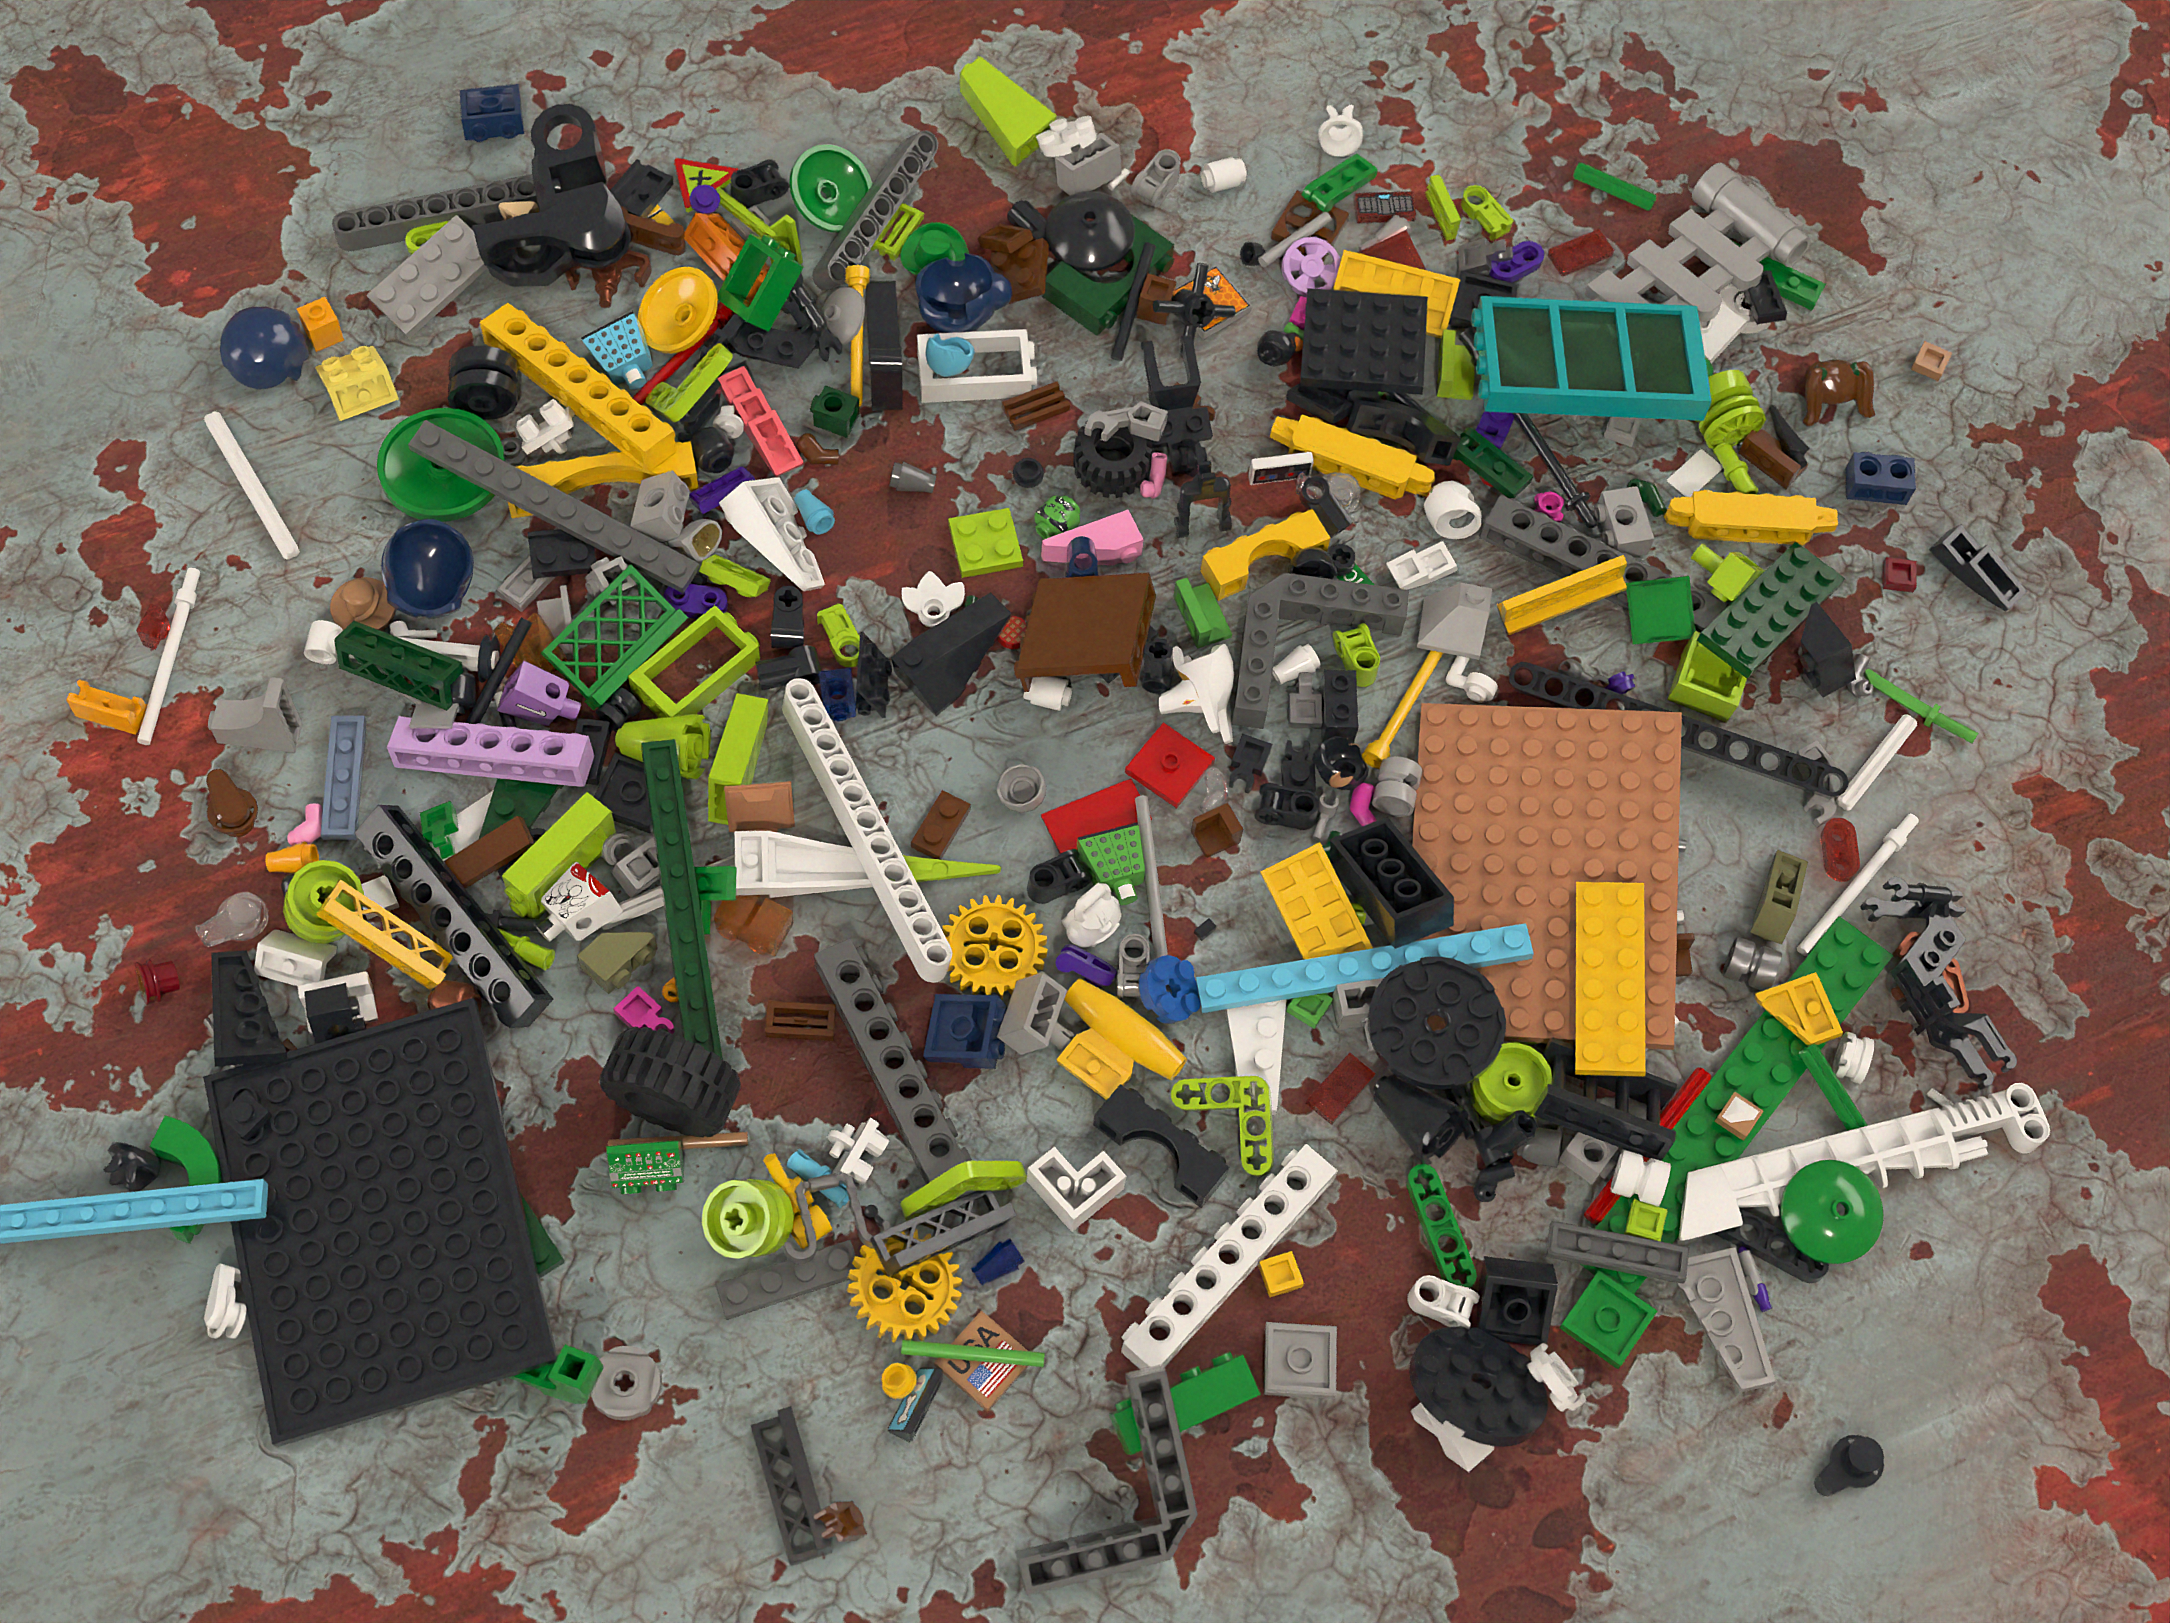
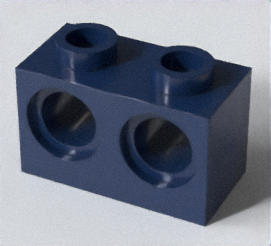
(1880, 480)

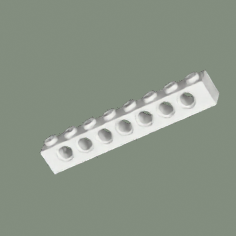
(1304, 1166)

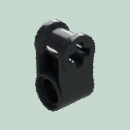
(756, 184)
(787, 622)
(1285, 806)
(1062, 873)

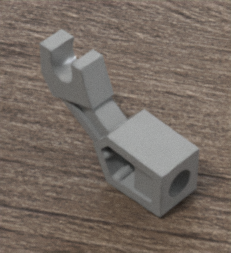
(1129, 417)
(1824, 805)

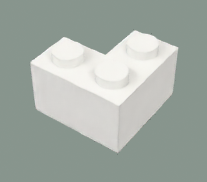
(1075, 1194)

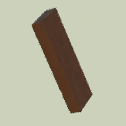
(490, 852)

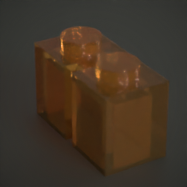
(758, 926)

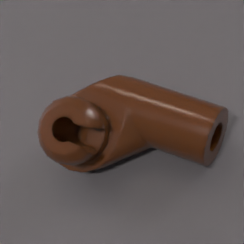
(815, 453)

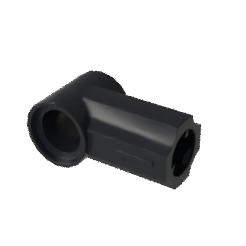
(1026, 216)
(1326, 508)
(800, 663)
(1158, 666)
(1500, 1140)

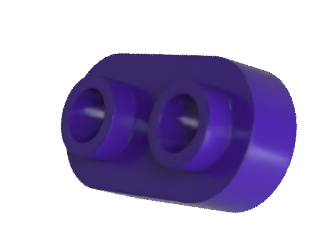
(1518, 267)
(694, 600)

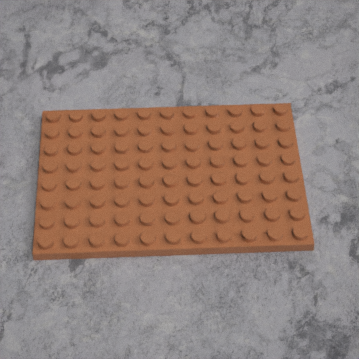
(1525, 809)

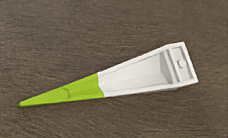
(797, 866)

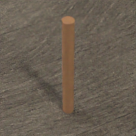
(691, 1141)

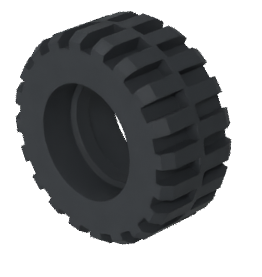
(670, 1082)

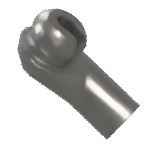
(1860, 688)

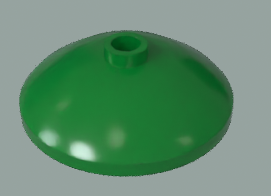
(838, 176)
(1812, 1217)

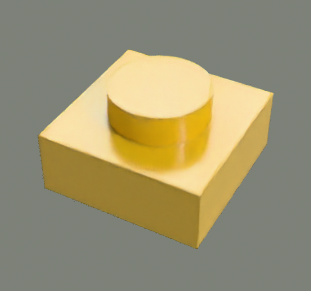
(1280, 1274)

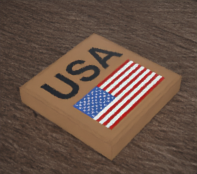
(983, 1380)

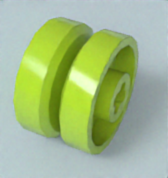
(303, 894)
(1511, 1083)
(747, 1218)

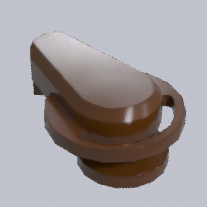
(230, 805)

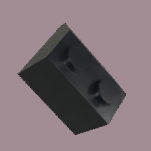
(1825, 653)
(1516, 1300)

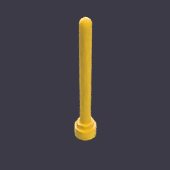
(857, 278)
(1379, 749)

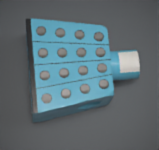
(621, 350)

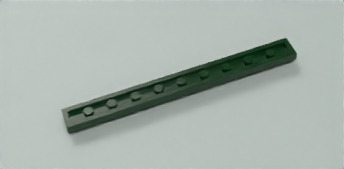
(680, 895)

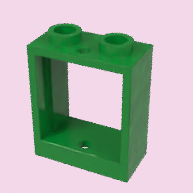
(774, 288)

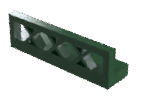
(397, 658)

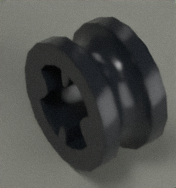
(1347, 554)

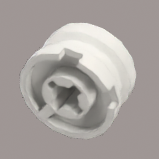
(1853, 1057)

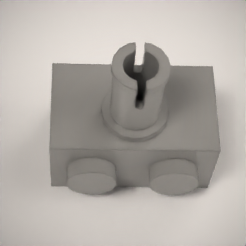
(1089, 167)
(1352, 1005)
(1033, 1015)

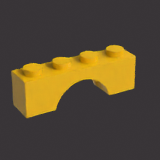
(1228, 566)

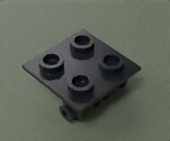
(872, 678)

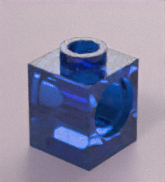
(833, 683)

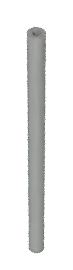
(1151, 879)

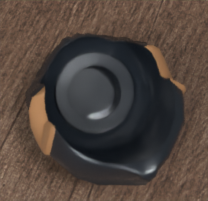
(1340, 763)

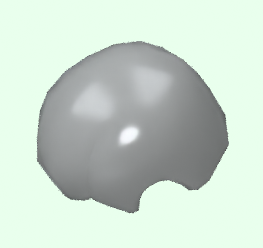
(1021, 788)

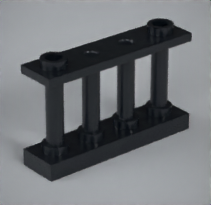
(1602, 1121)

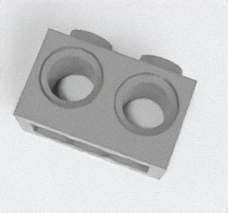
(638, 869)
(1575, 1159)

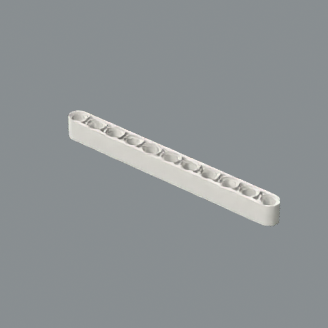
(817, 732)

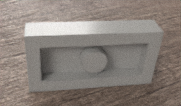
(557, 617)

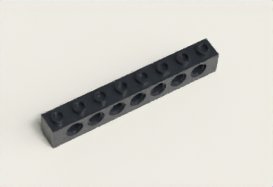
(449, 898)

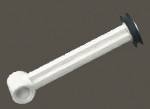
(483, 658)

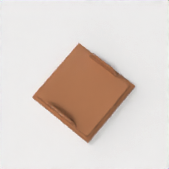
(759, 807)

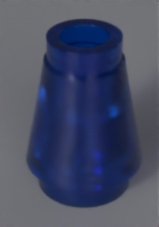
(998, 1262)

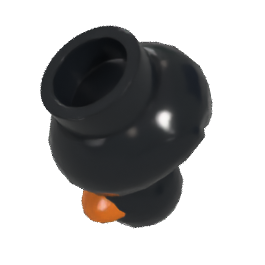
(1277, 347)

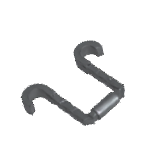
(823, 1183)

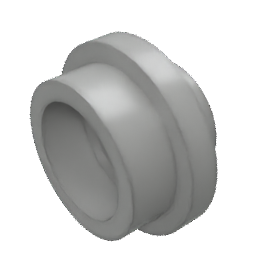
(610, 843)

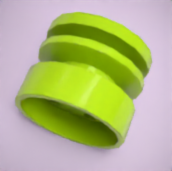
(1732, 410)

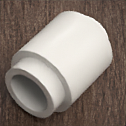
(1223, 174)
(1049, 692)

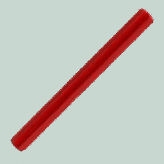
(1668, 1119)

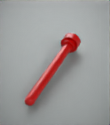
(721, 318)

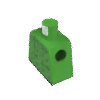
(1115, 860)

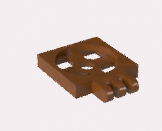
(1280, 231)

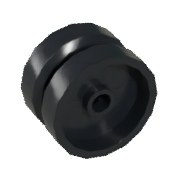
(483, 382)

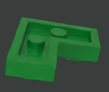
(714, 884)

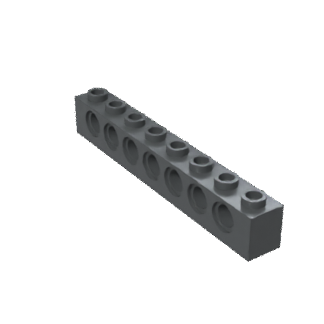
(1557, 557)
(845, 960)

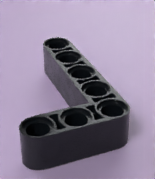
(883, 346)

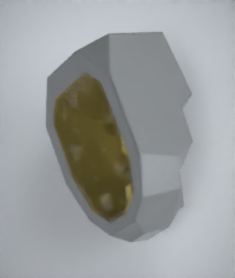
(697, 540)

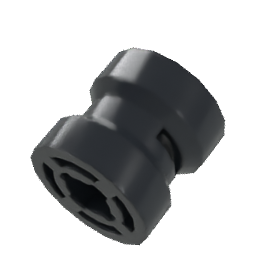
(619, 708)

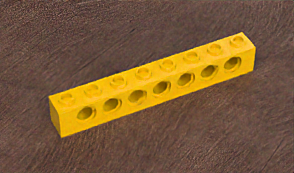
(581, 387)

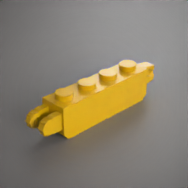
(1370, 462)
(1750, 517)

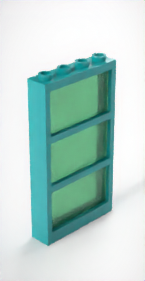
(1591, 358)

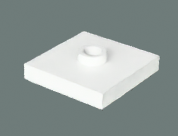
(1720, 331)

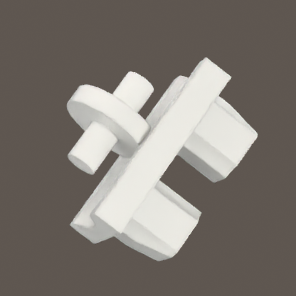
(550, 433)
(865, 1138)

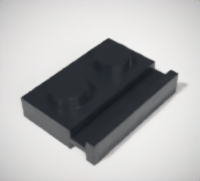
(641, 188)
(559, 554)

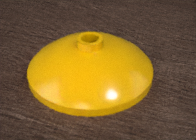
(678, 309)

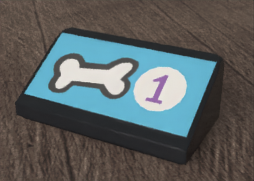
(916, 1404)

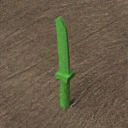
(1919, 707)

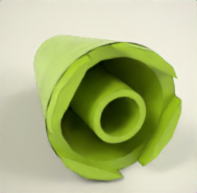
(689, 732)

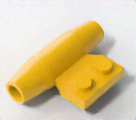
(1116, 1039)

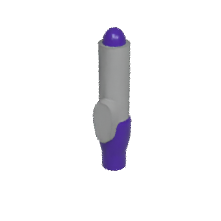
(1753, 1279)

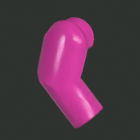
(1360, 803)

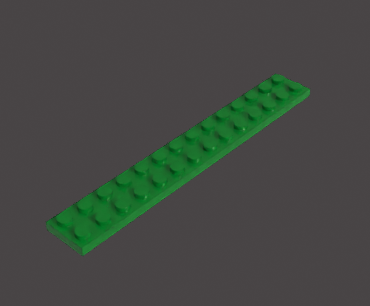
(1760, 1071)

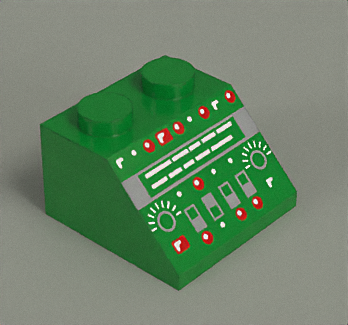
(646, 1165)

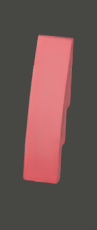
(760, 422)

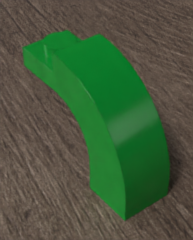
(188, 1148)
(567, 1379)

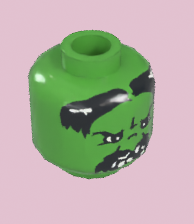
(1057, 516)

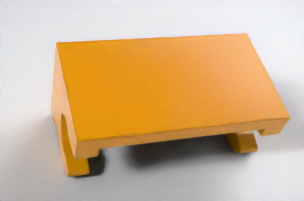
(107, 708)

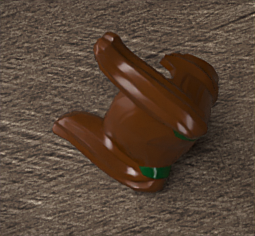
(1838, 383)

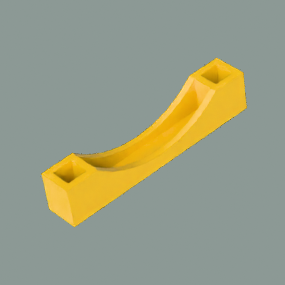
(611, 467)

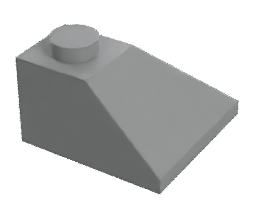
(1455, 620)

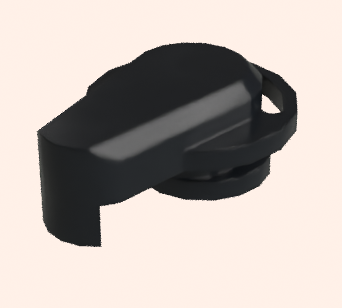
(1851, 1465)

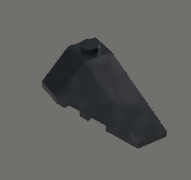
(948, 654)

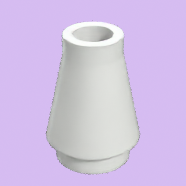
(1298, 661)

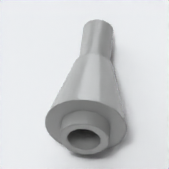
(1391, 228)

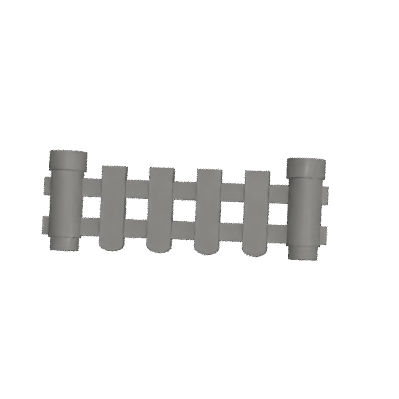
(1729, 206)

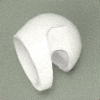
(1448, 502)

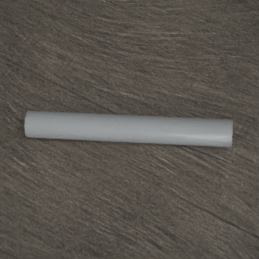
(1306, 231)

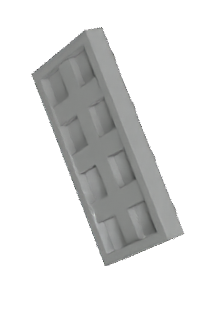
(429, 278)

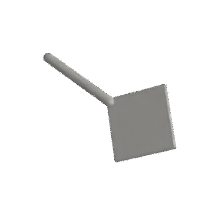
(430, 716)

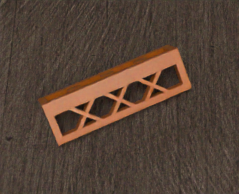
(718, 246)

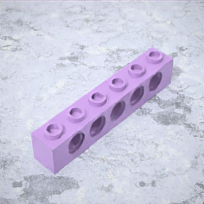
(493, 752)

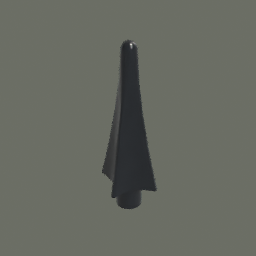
(1789, 440)

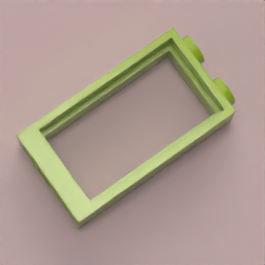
(701, 696)
(572, 838)

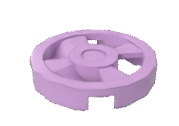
(1311, 265)

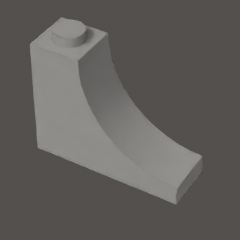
(259, 722)

